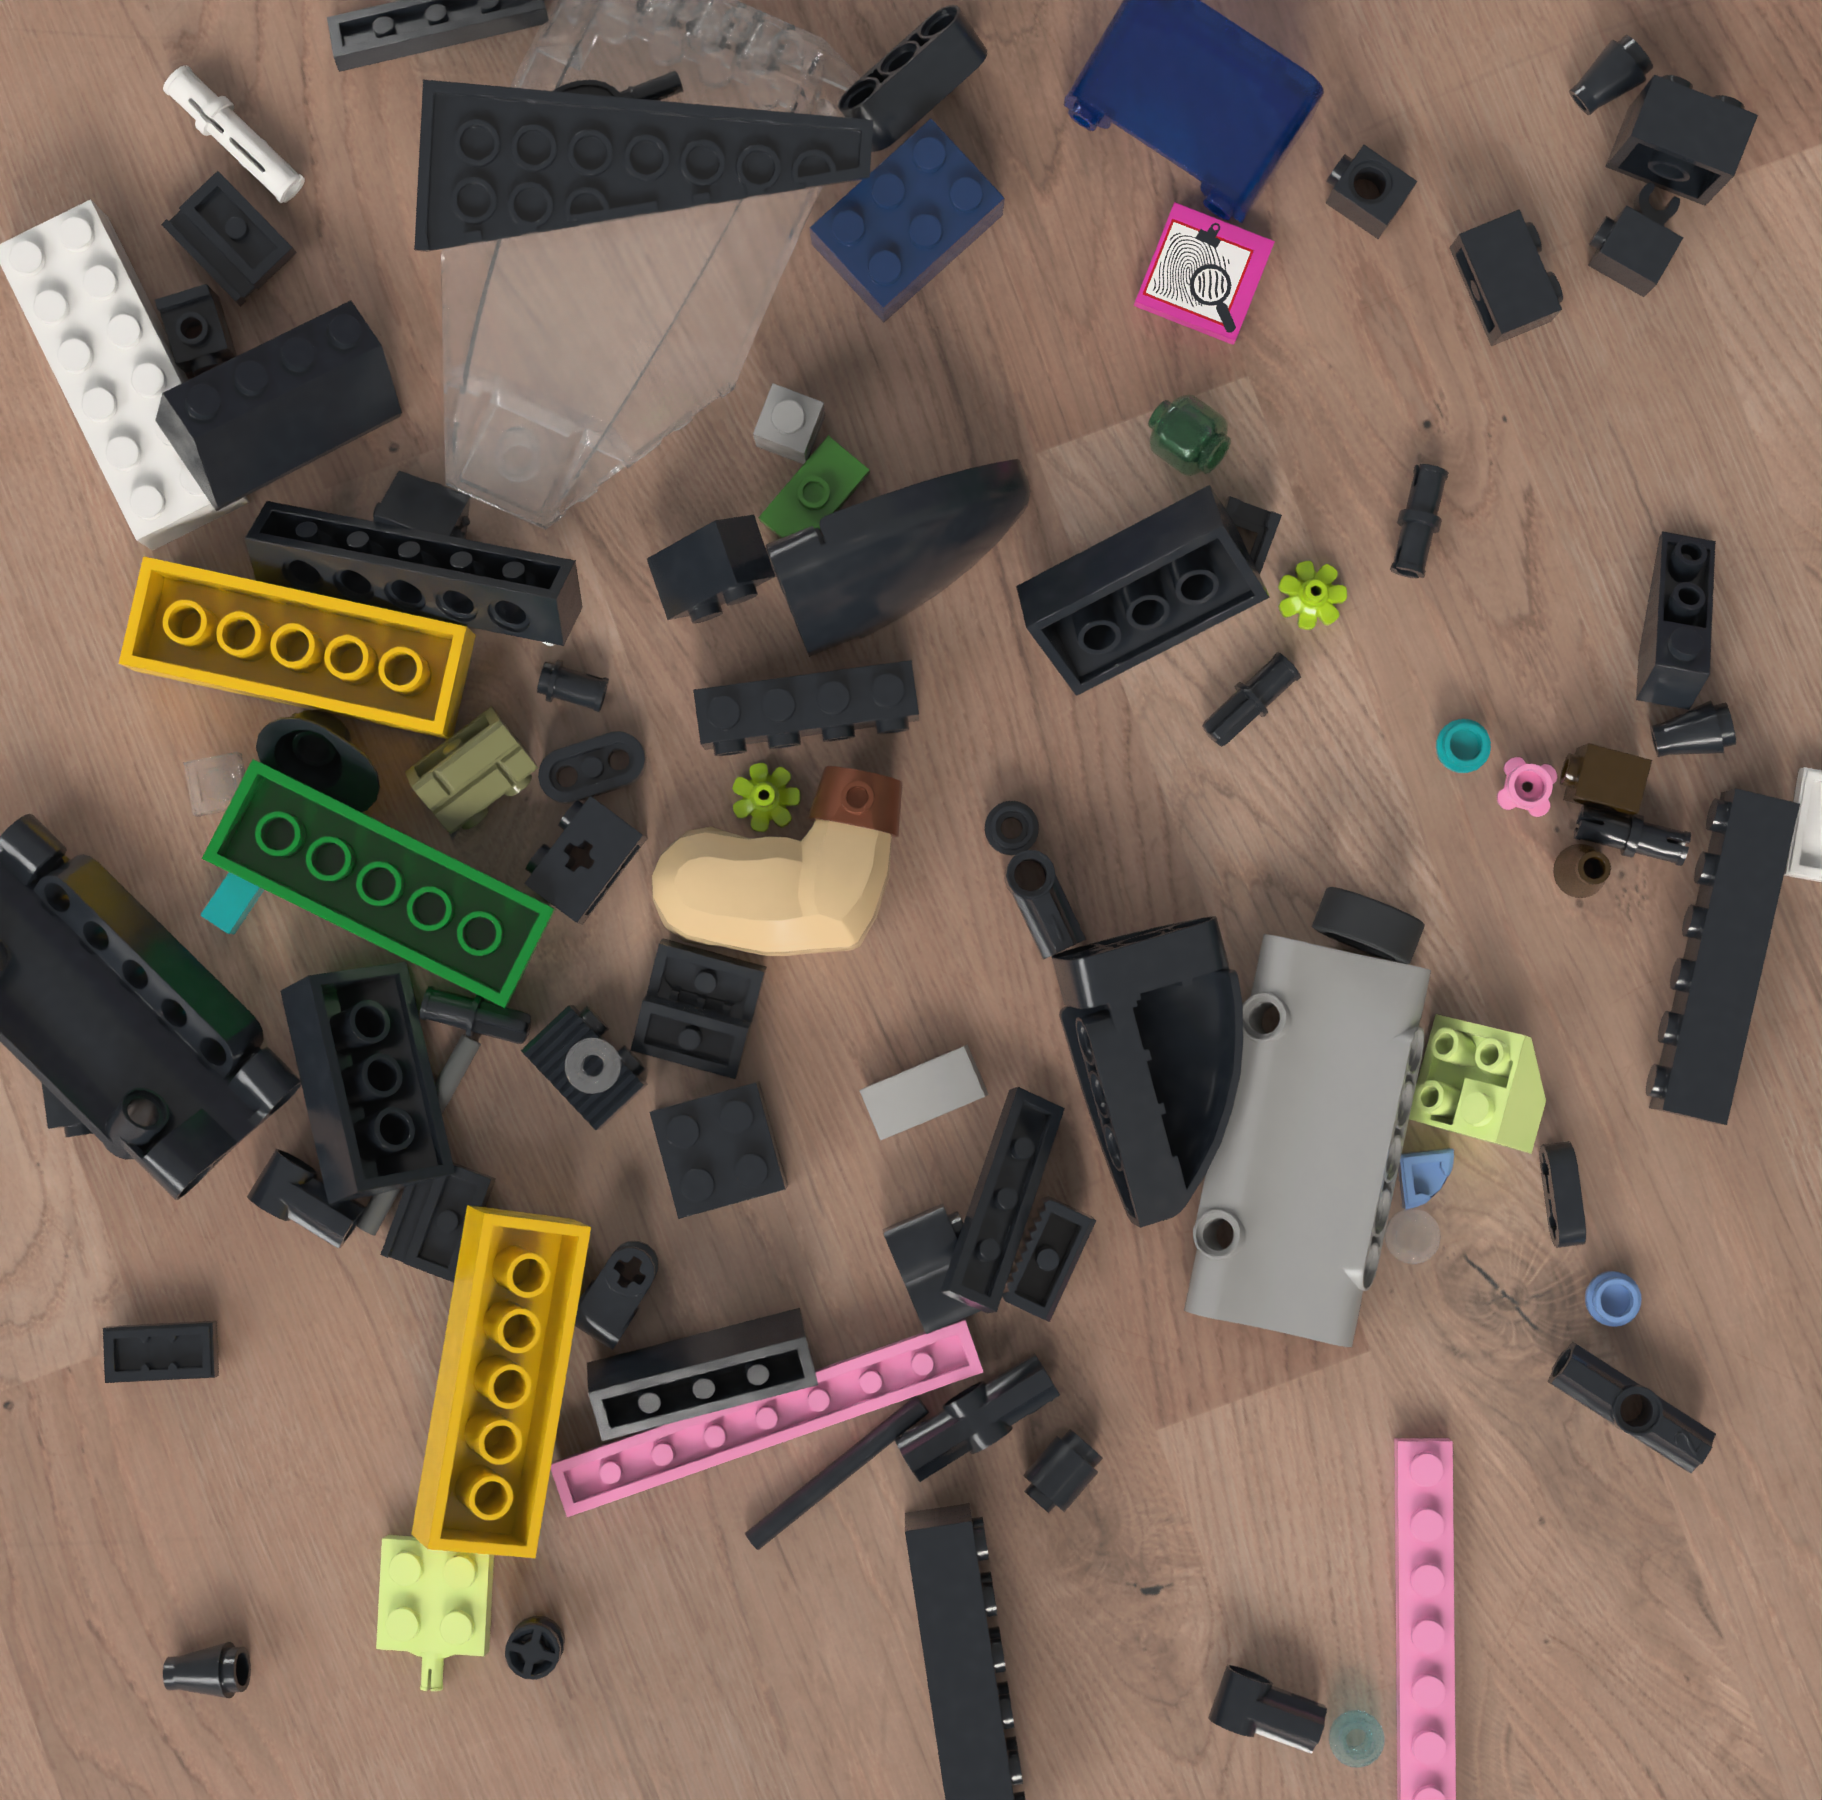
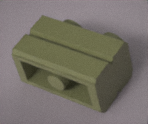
(472, 771)

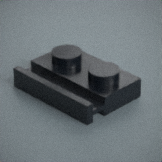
(229, 238)
(432, 1219)

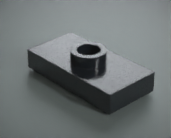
(160, 1351)

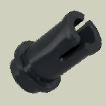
(572, 686)

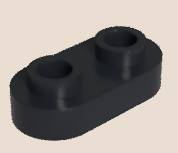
(593, 767)

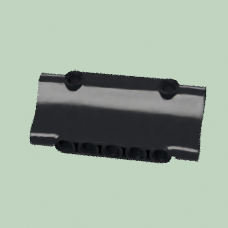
(125, 1016)

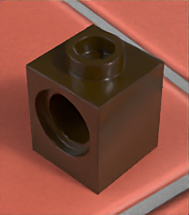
(1605, 779)

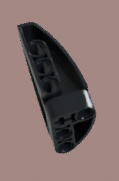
(1155, 1055)

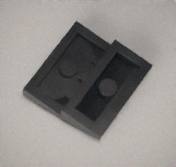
(698, 1008)

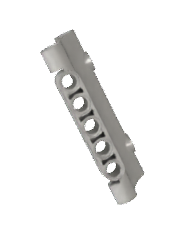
(1310, 1142)

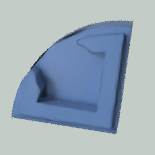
(1423, 1175)

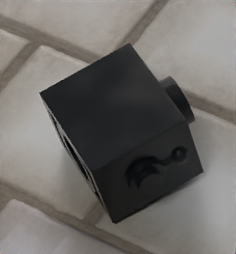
(424, 506)

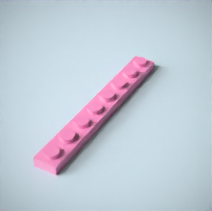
(717, 1437)
(1425, 1619)

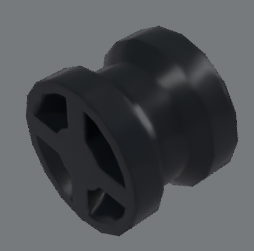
(531, 1658)

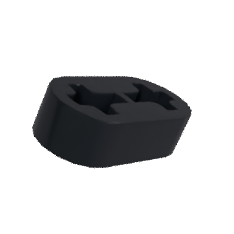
(1562, 1194)

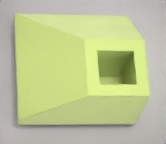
(1480, 1084)

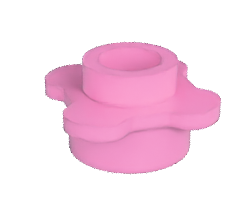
(1538, 776)

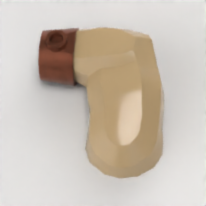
(783, 891)

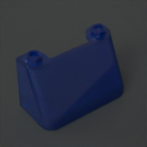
(1197, 96)

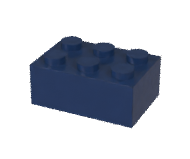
(907, 220)

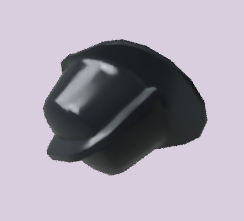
(320, 753)

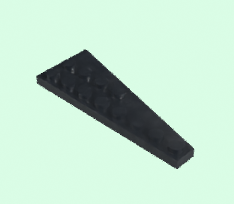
(556, 160)

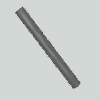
(445, 1087)

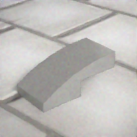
(924, 1092)

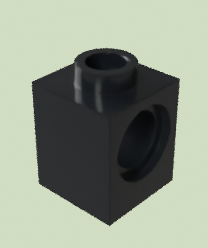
(1369, 214)

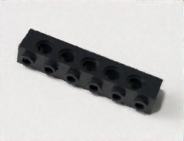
(416, 572)

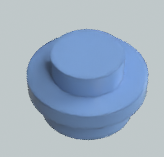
(1613, 1298)

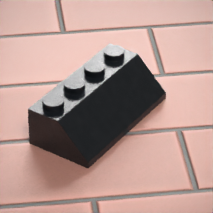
(280, 405)
(1141, 591)
(367, 1081)

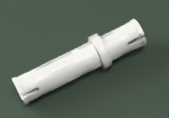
(216, 118)

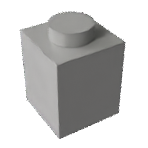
(789, 424)

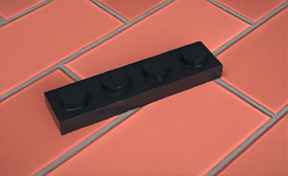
(423, 26)
(1002, 1200)

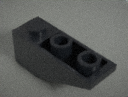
(1677, 622)

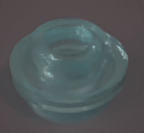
(1364, 1753)

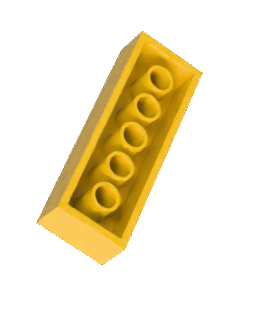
(297, 648)
(500, 1382)

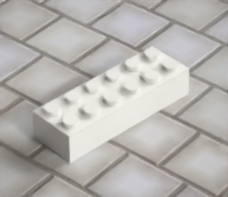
(109, 365)

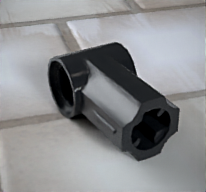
(1045, 909)
(294, 1192)
(1251, 1705)

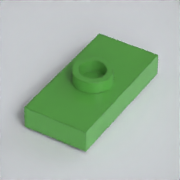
(815, 490)

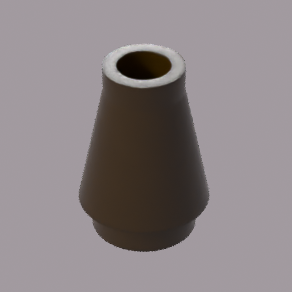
(1570, 874)

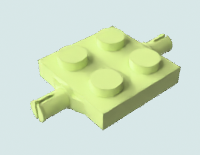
(433, 1604)

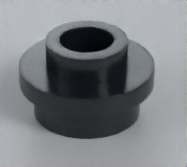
(1017, 811)

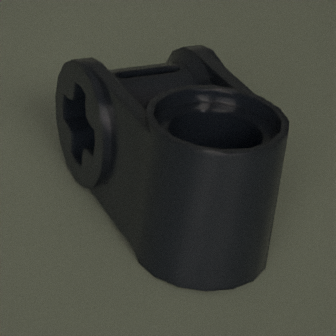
(612, 1299)

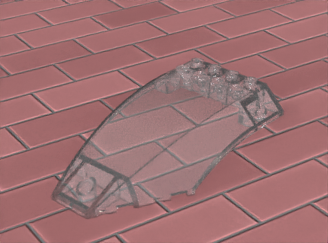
(614, 333)

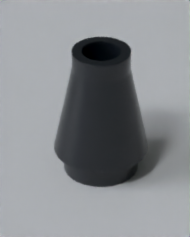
(1612, 74)
(1696, 731)
(210, 1671)

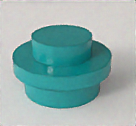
(1463, 746)

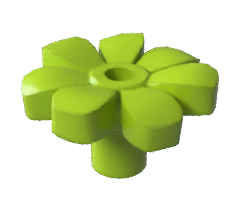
(1304, 602)
(765, 810)

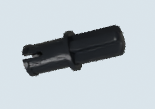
(1251, 699)
(475, 1015)

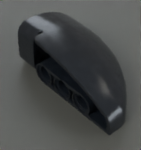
(894, 551)

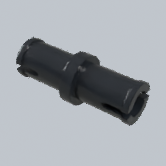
(1419, 521)
(1632, 835)

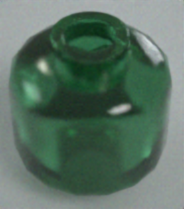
(1189, 435)

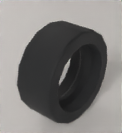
(1368, 925)

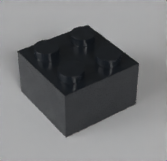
(1682, 139)
(718, 1150)

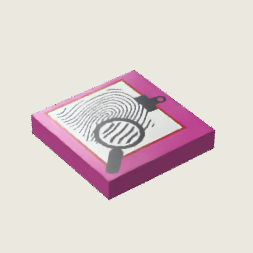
(1204, 273)

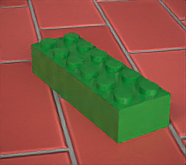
(378, 883)

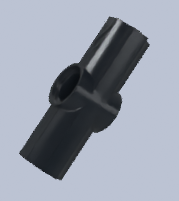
(977, 1417)
(1658, 1424)

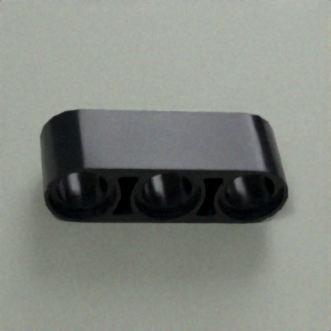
(915, 76)

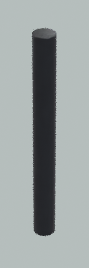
(836, 1473)

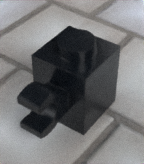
(1636, 244)

